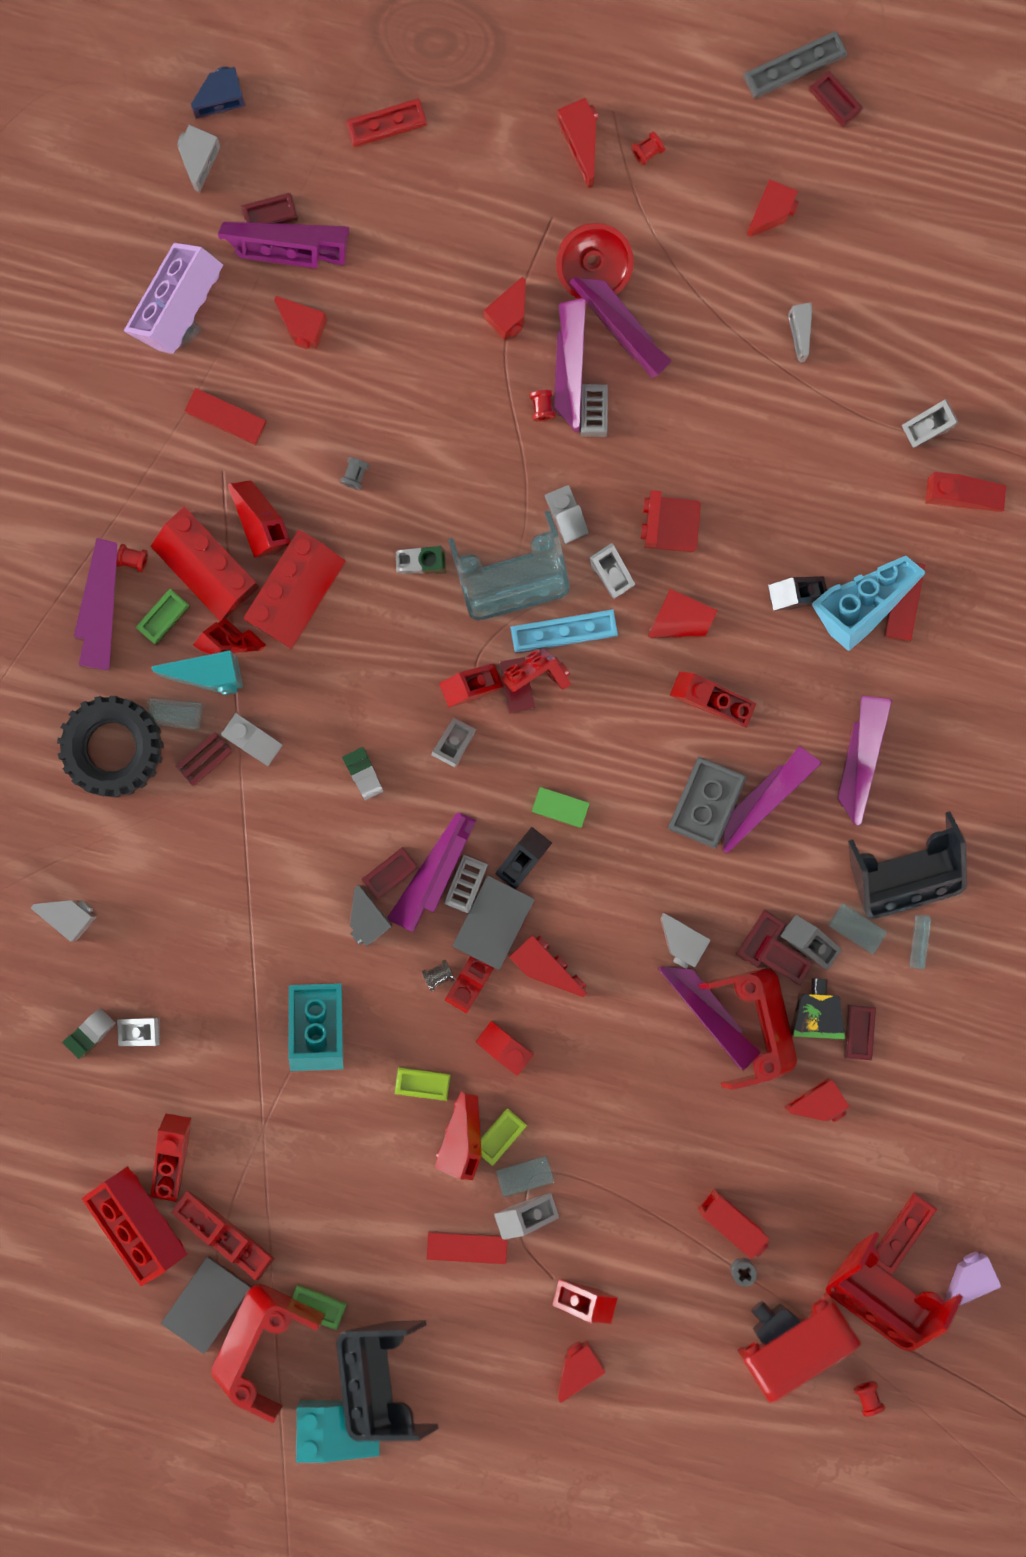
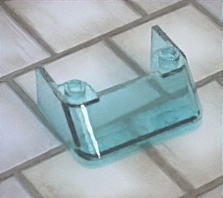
(516, 581)

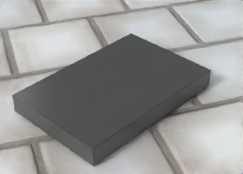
(707, 802)
(493, 923)
(206, 1304)

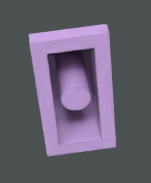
(973, 1278)

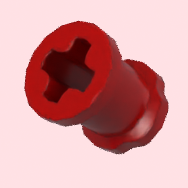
(648, 148)
(542, 405)
(132, 558)
(869, 1398)

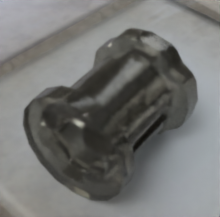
(438, 975)

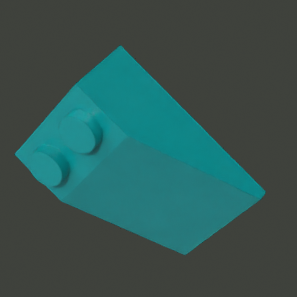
(211, 672)
(315, 1027)
(323, 1434)

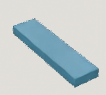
(564, 631)

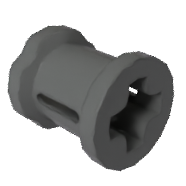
(354, 473)
(743, 1280)

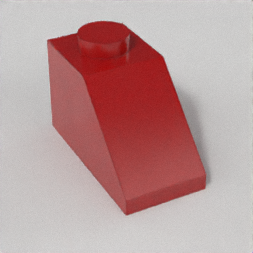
(774, 207)
(507, 311)
(302, 322)
(470, 685)
(504, 1048)
(820, 1103)
(585, 1302)
(579, 1369)

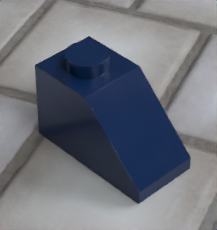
(218, 93)

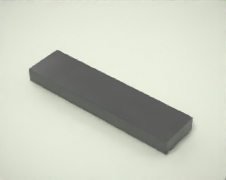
(795, 64)

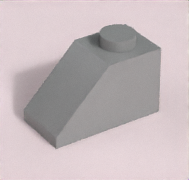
(198, 154)
(251, 739)
(67, 917)
(683, 942)
(526, 1216)

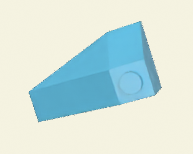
(859, 605)

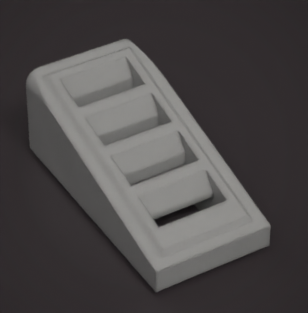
(800, 324)
(594, 430)
(458, 904)

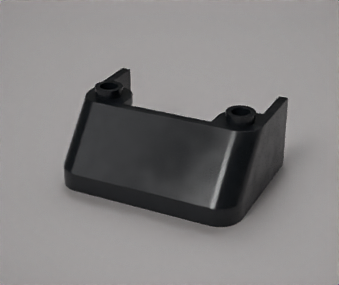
(912, 878)
(367, 1384)

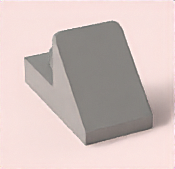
(930, 424)
(566, 514)
(612, 571)
(454, 742)
(139, 1031)

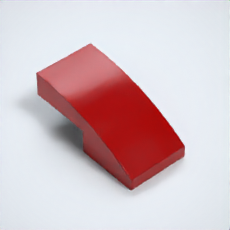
(468, 984)

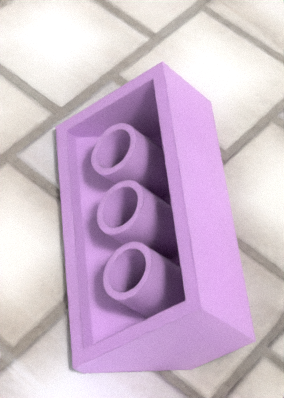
(183, 288)

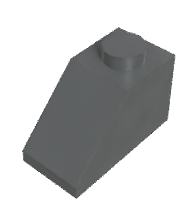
(366, 918)
(811, 942)

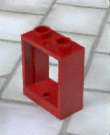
(734, 1225)

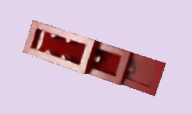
(222, 1235)

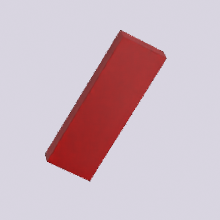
(386, 122)
(225, 416)
(903, 615)
(904, 1233)
(466, 1247)

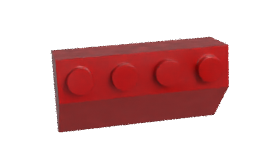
(203, 564)
(294, 589)
(134, 1226)

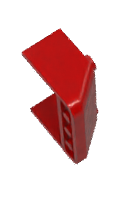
(780, 1054)
(886, 1303)
(260, 1310)
(801, 1351)

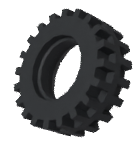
(78, 733)

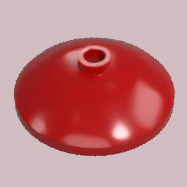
(612, 253)

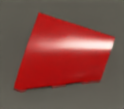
(682, 617)
(226, 637)

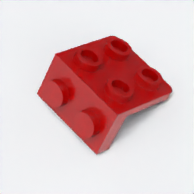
(670, 523)
(536, 663)

